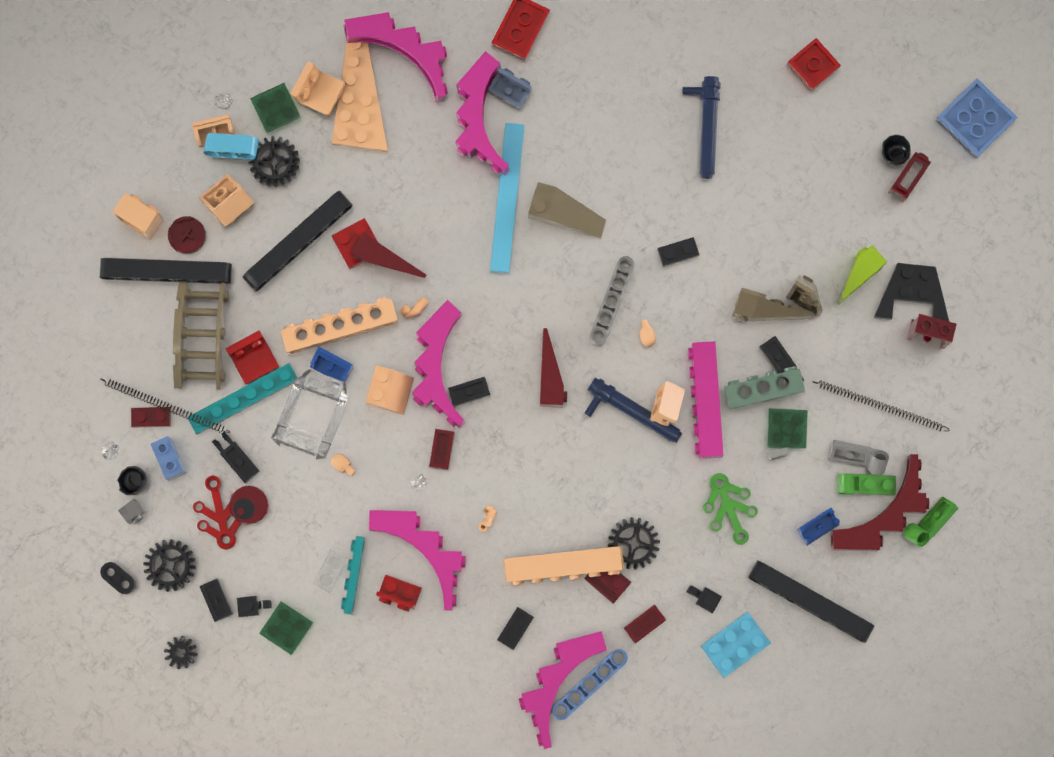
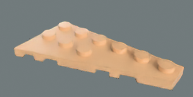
(358, 109)

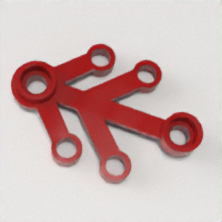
(220, 516)

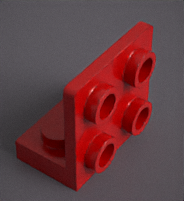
(252, 357)
(399, 592)

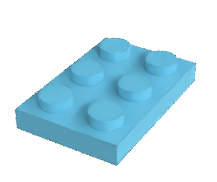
(735, 644)

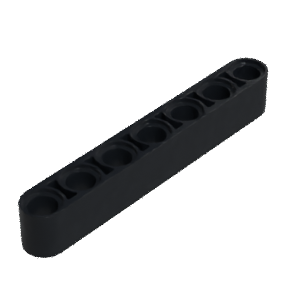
(297, 241)
(165, 270)
(811, 601)

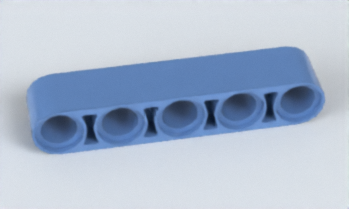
(598, 679)

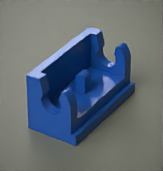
(331, 365)
(818, 526)

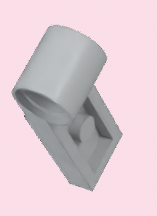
(874, 459)

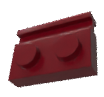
(609, 585)

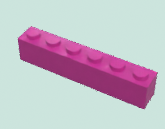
(707, 400)

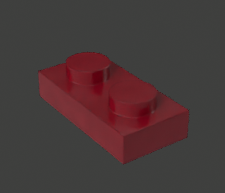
(150, 417)
(441, 449)
(644, 624)

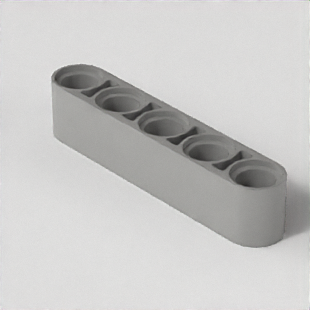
(612, 291)

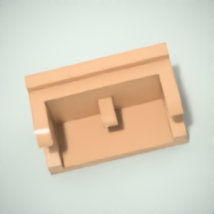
(218, 125)
(667, 403)

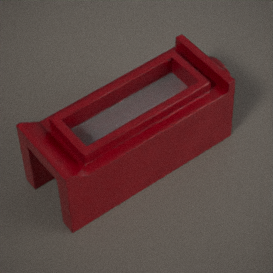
(910, 175)

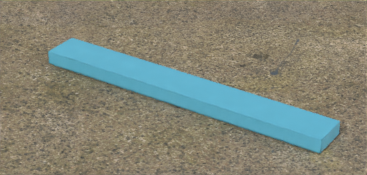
(507, 199)

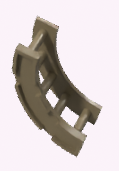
(181, 333)

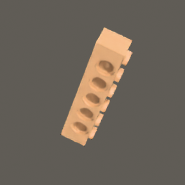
(294, 345)

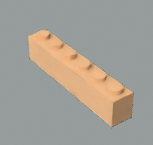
(564, 564)

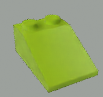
(865, 266)

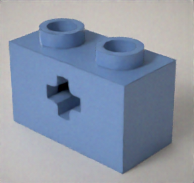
(168, 458)

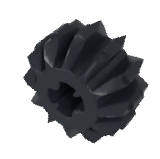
(182, 645)

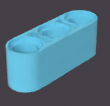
(231, 146)

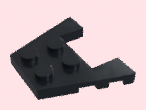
(914, 285)

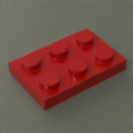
(520, 27)

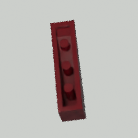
(373, 252)
(552, 387)

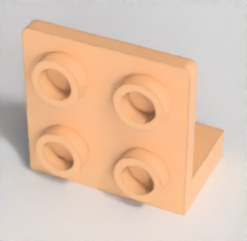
(317, 89)

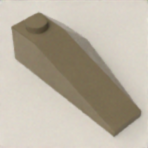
(559, 209)
(805, 295)
(755, 307)

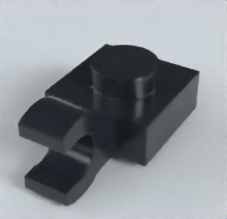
(706, 599)
(250, 606)

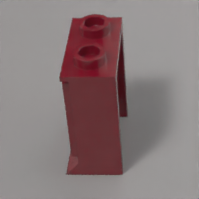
(932, 327)

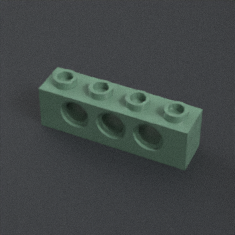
(736, 400)

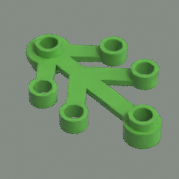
(728, 505)

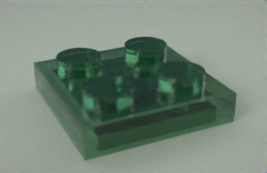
(275, 107)
(787, 428)
(286, 628)

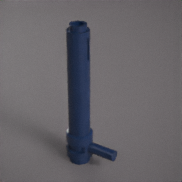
(710, 99)
(610, 395)

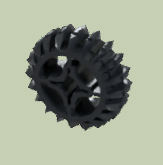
(282, 161)
(637, 527)
(177, 561)

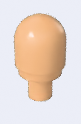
(647, 334)
(342, 464)

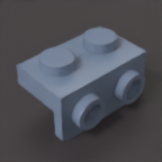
(510, 88)

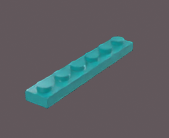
(244, 398)

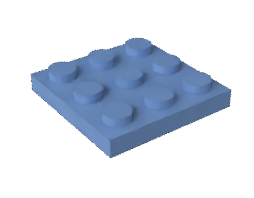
(977, 118)

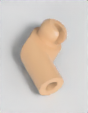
(415, 310)
(488, 520)

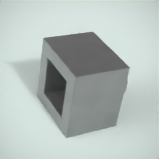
(132, 512)

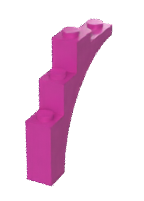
(426, 56)
(474, 139)
(431, 389)
(445, 563)
(540, 701)

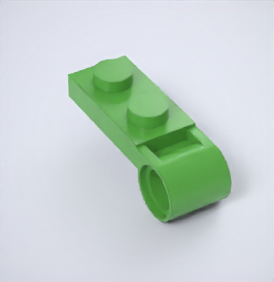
(866, 484)
(931, 523)

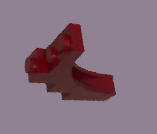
(907, 501)

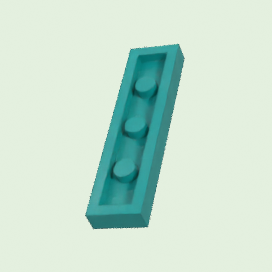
(354, 568)

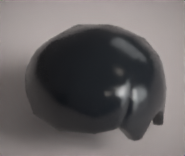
(896, 150)
(132, 480)

